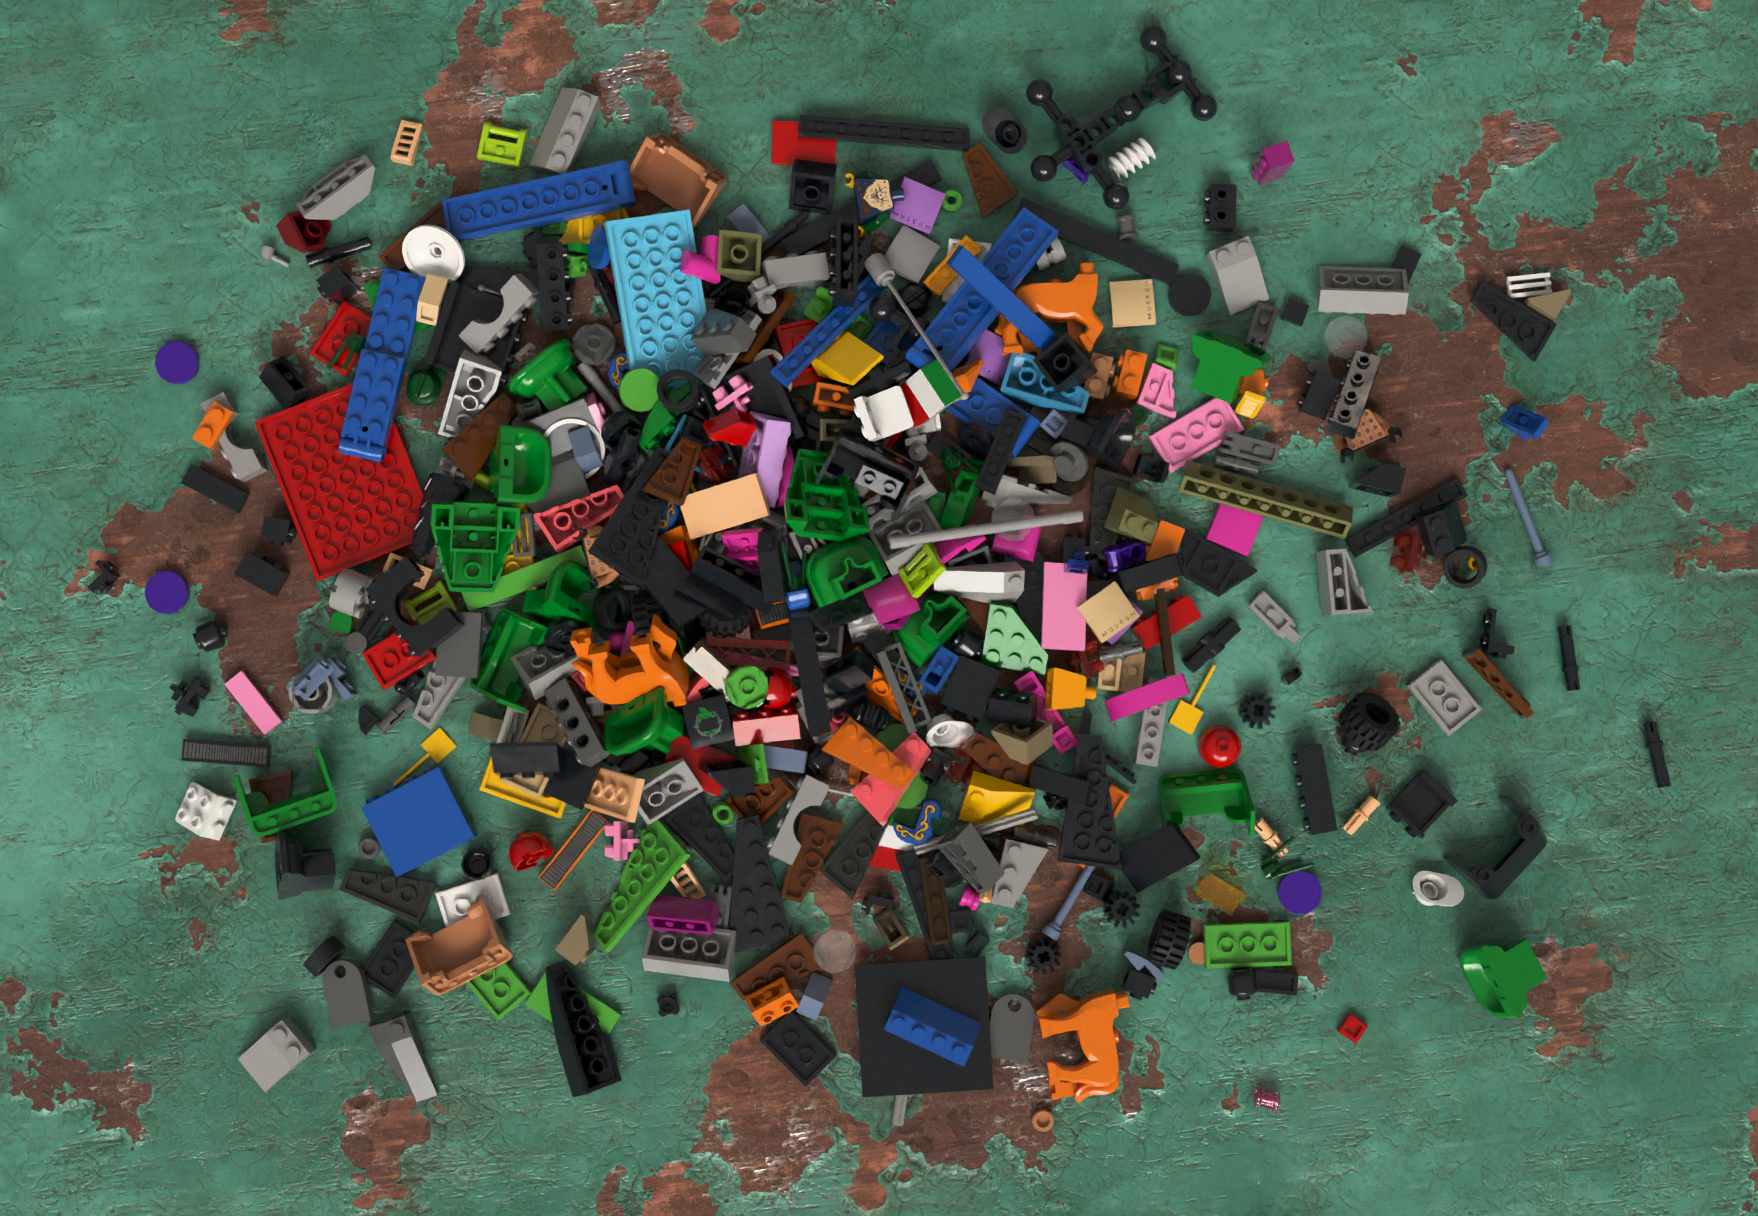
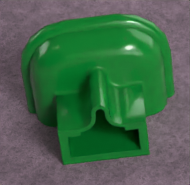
(1224, 364)
(550, 377)
(527, 466)
(842, 563)
(563, 597)
(930, 626)
(642, 724)
(1502, 976)

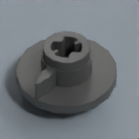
(1070, 461)

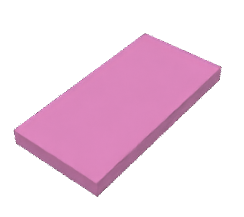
(1195, 433)
(1061, 621)

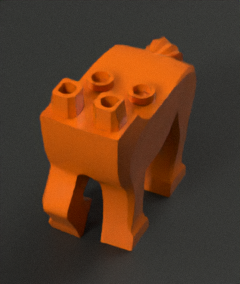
(1057, 303)
(636, 672)
(1097, 1037)

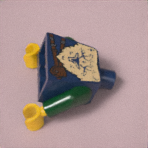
(873, 199)

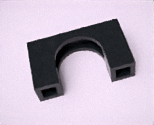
(387, 594)

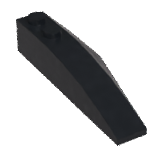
(580, 1041)

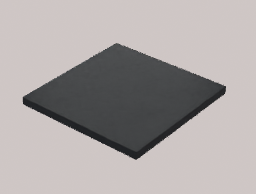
(901, 1067)

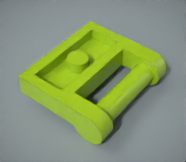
(502, 151)
(922, 570)
(432, 610)

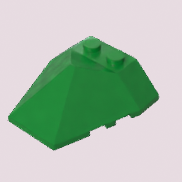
(822, 509)
(473, 542)

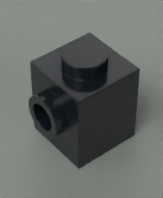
(530, 244)
(278, 530)
(1072, 543)
(1139, 983)

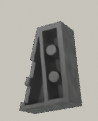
(971, 857)

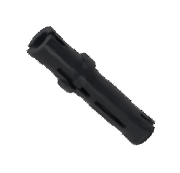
(344, 250)
(614, 313)
(1568, 658)
(1656, 754)

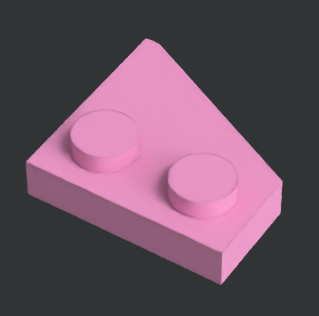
(1158, 391)
(596, 409)

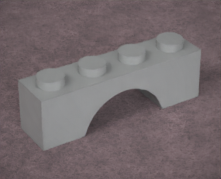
(517, 295)
(245, 462)
(786, 844)

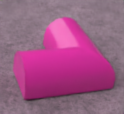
(704, 264)
(1022, 549)

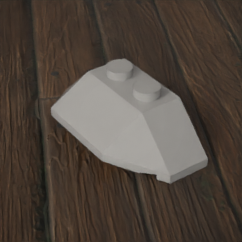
(338, 190)

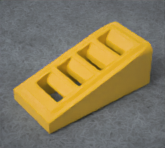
(1249, 404)

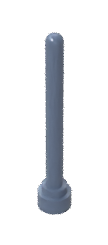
(1541, 556)
(1052, 929)

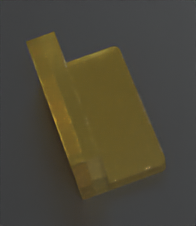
(1219, 893)

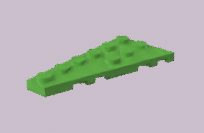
(644, 876)

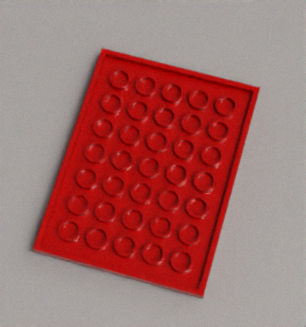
(340, 503)

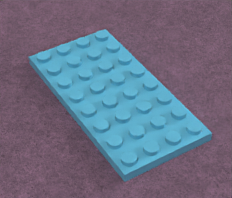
(653, 296)

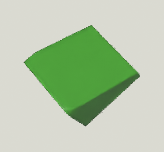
(859, 328)
(1166, 357)

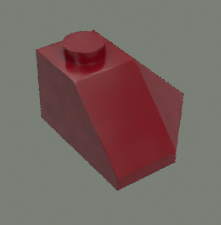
(303, 233)

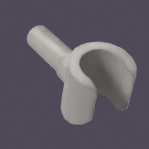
(267, 253)

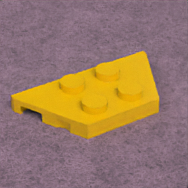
(581, 229)

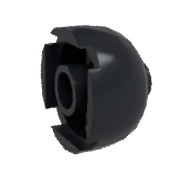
(615, 424)

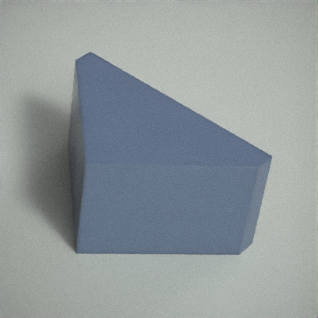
(585, 449)
(814, 995)

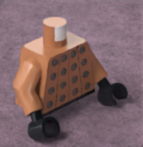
(1371, 430)
(597, 569)

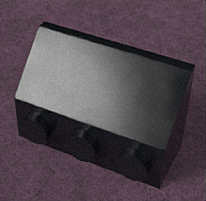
(527, 759)

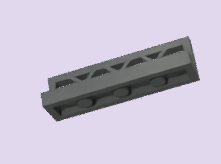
(896, 691)

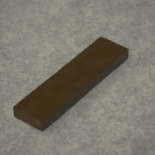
(1164, 632)
(935, 905)

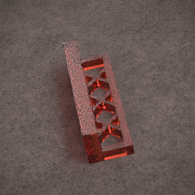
(753, 644)

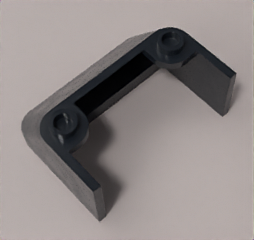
(853, 450)
(1494, 881)

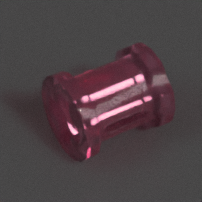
(1266, 1100)

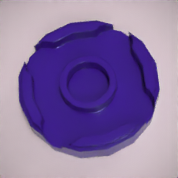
(177, 362)
(167, 592)
(1299, 892)

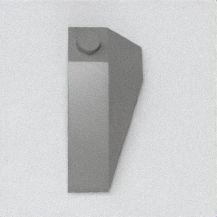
(1028, 492)
(983, 582)

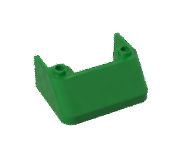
(498, 675)
(1206, 794)
(271, 818)

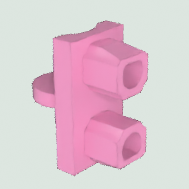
(724, 399)
(622, 840)

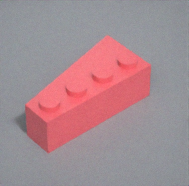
(582, 512)
(882, 797)

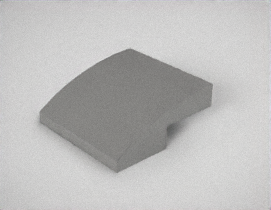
(911, 254)

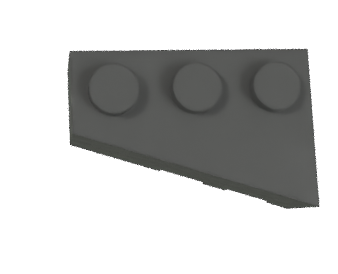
(722, 333)

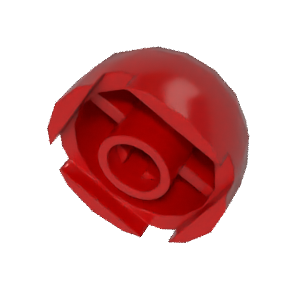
(779, 689)
(1219, 746)
(528, 849)

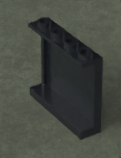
(458, 310)
(766, 397)

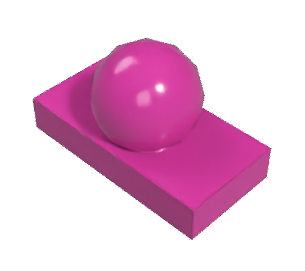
(621, 640)

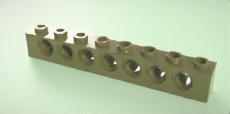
(1266, 499)

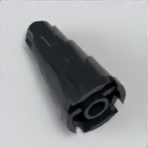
(437, 489)

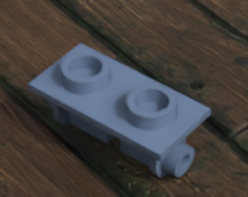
(312, 677)

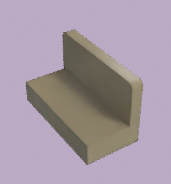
(1034, 469)

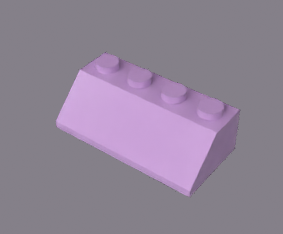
(766, 453)

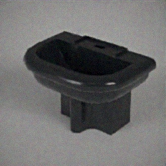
(1103, 438)
(301, 870)

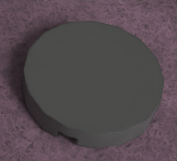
(594, 344)

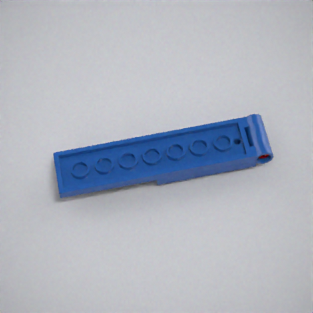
(540, 201)
(967, 312)
(382, 366)
(984, 404)

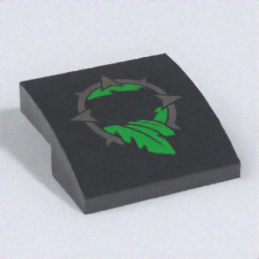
(708, 721)

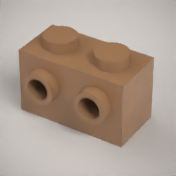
(1097, 384)

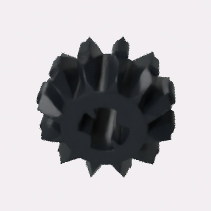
(1264, 711)
(871, 716)
(1115, 904)
(1041, 948)

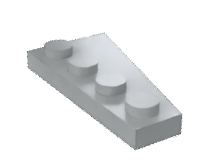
(715, 366)
(436, 697)

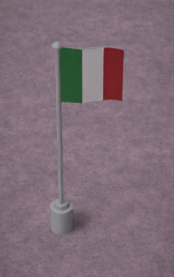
(933, 385)
(890, 844)

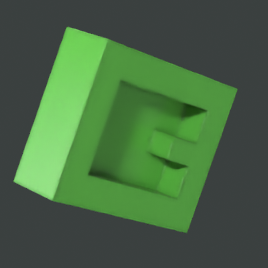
(576, 265)
(819, 306)

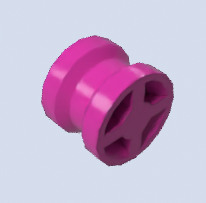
(970, 898)

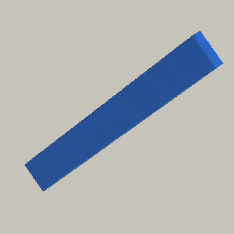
(1001, 298)
(825, 333)

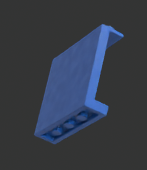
(418, 820)

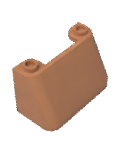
(676, 176)
(459, 950)

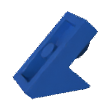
(1524, 423)
(938, 669)

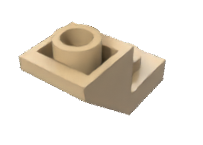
(431, 298)

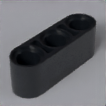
(1150, 572)

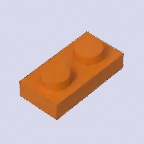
(213, 425)

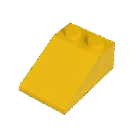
(846, 359)
(993, 798)

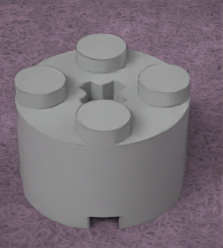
(351, 593)
(318, 703)

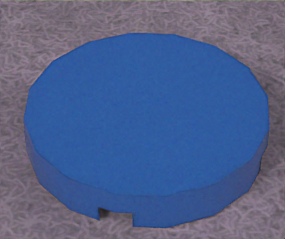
(598, 249)

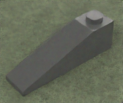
(403, 1052)

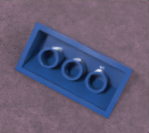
(932, 1026)

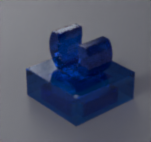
(1076, 564)

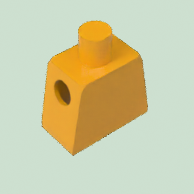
(1066, 690)

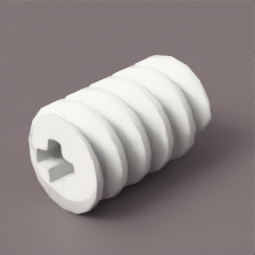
(1129, 158)

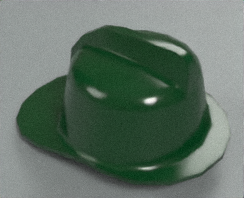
(425, 384)

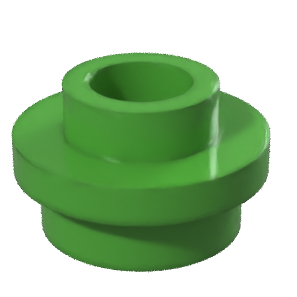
(952, 194)
(723, 820)

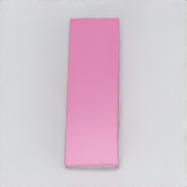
(253, 702)

